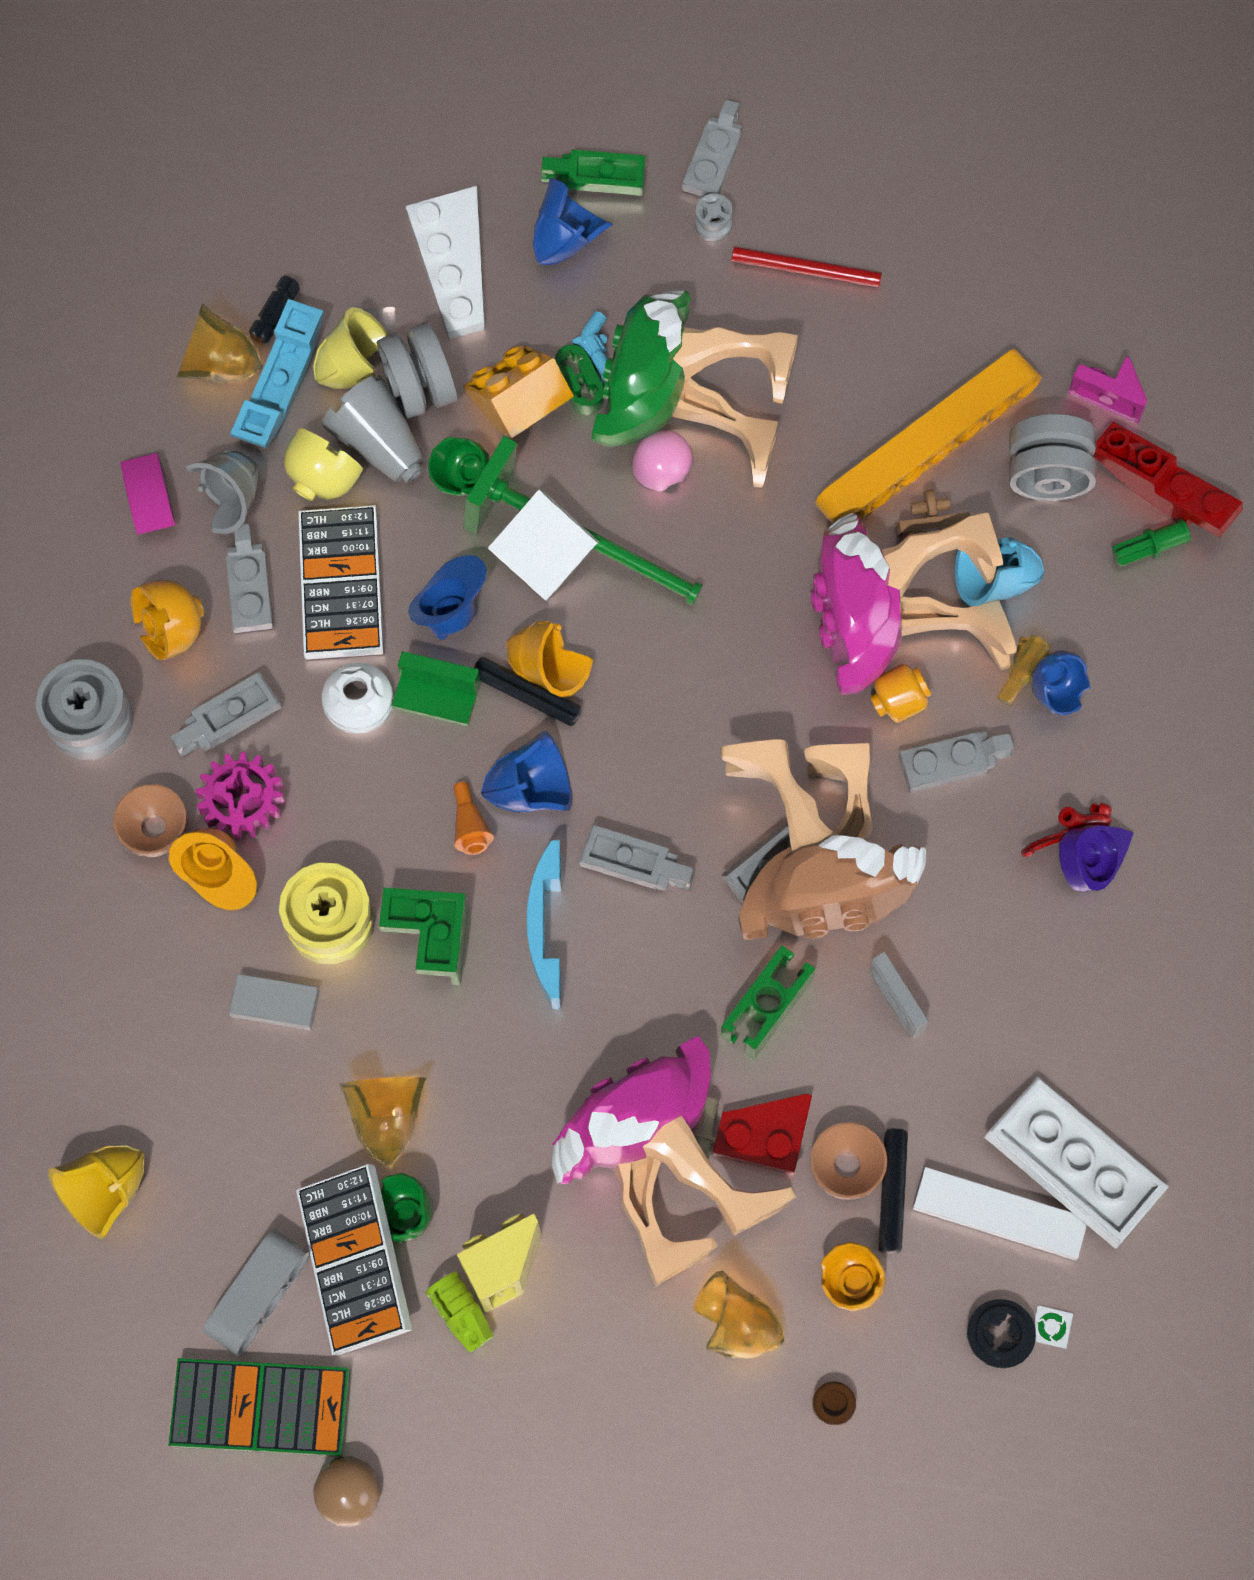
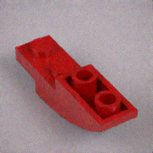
(1163, 484)

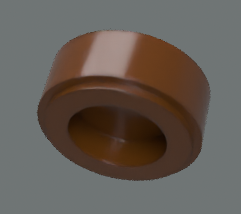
(834, 1404)

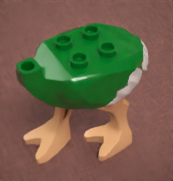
(654, 370)

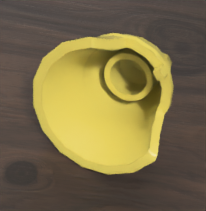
(344, 352)

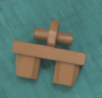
(932, 521)

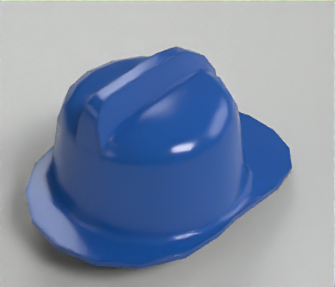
(448, 598)

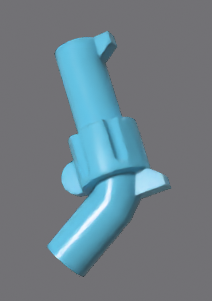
(594, 343)

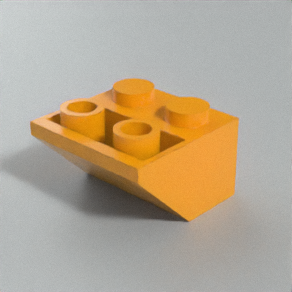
(518, 389)

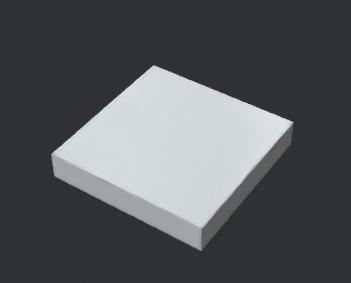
(543, 544)

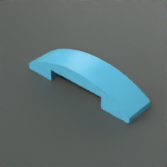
(281, 376)
(546, 878)

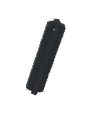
(527, 692)
(893, 1192)

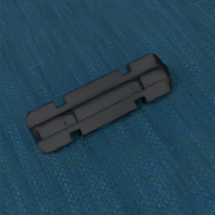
(272, 309)

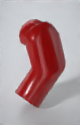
(1098, 815)

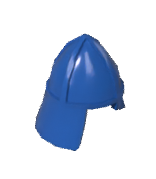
(563, 226)
(530, 778)

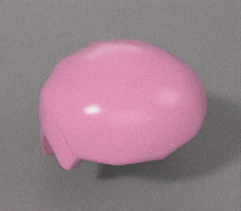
(662, 460)

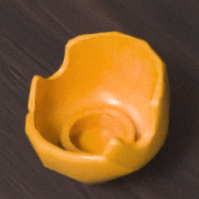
(852, 1276)

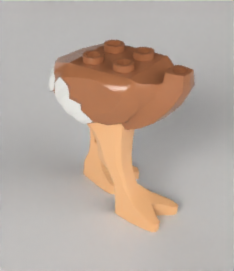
(825, 874)

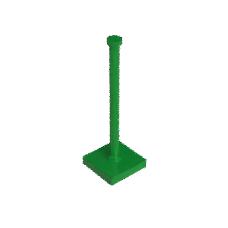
(493, 488)

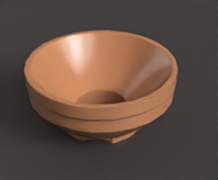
(140, 806)
(855, 1141)

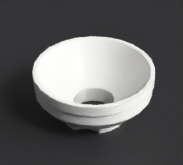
(360, 714)

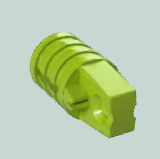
(460, 1311)

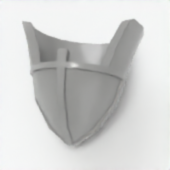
(231, 483)

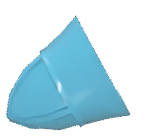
(1019, 573)

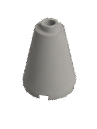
(376, 430)

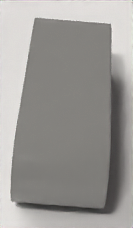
(256, 1292)

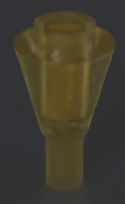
(1028, 655)

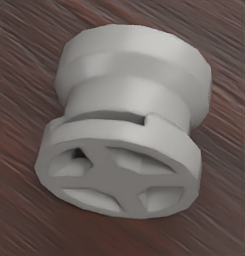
(712, 207)

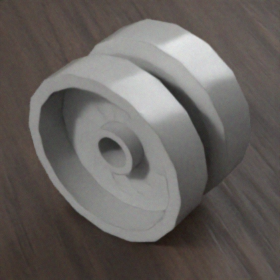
(420, 369)
(1052, 457)
(84, 709)

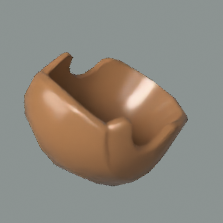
(346, 1491)

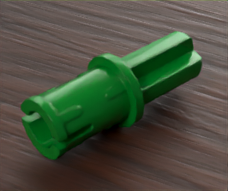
(1151, 543)

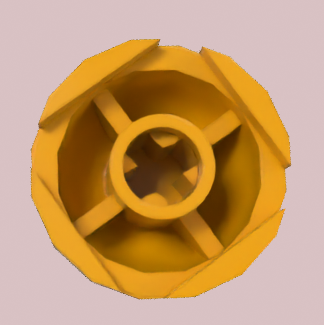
(168, 616)

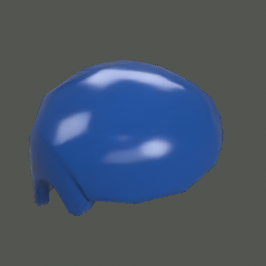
(1060, 682)

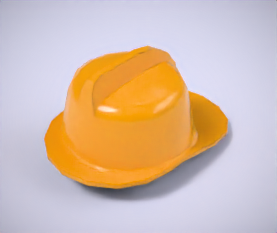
(213, 868)

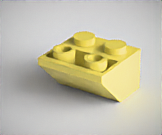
(501, 1263)

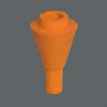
(471, 830)

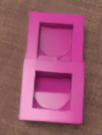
(147, 493)

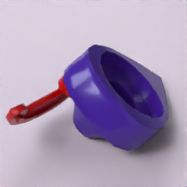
(1087, 854)

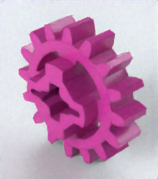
(223, 791)

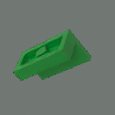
(436, 688)

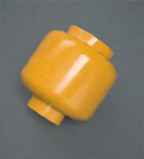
(900, 693)

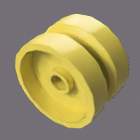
(322, 890)

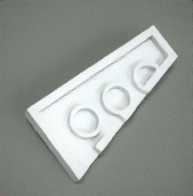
(450, 250)

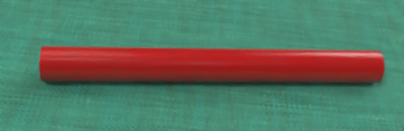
(806, 267)

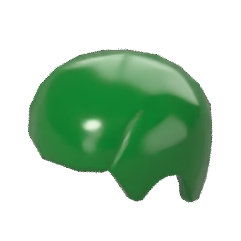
(457, 465)
(406, 1206)

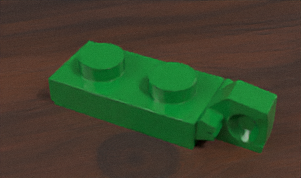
(597, 171)

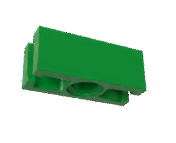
(762, 986)

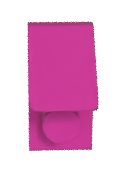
(1118, 395)

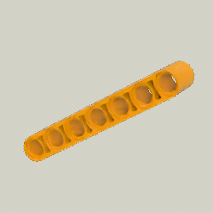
(930, 438)

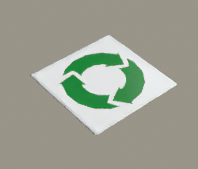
(1052, 1326)

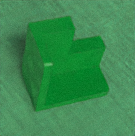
(438, 920)

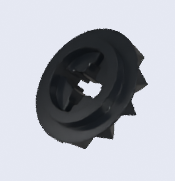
(1019, 1327)

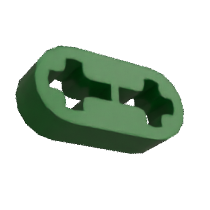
(587, 376)

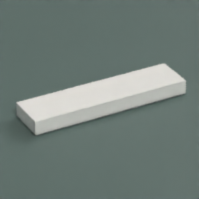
(1000, 1213)

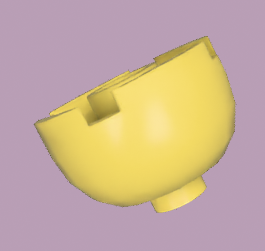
(318, 467)

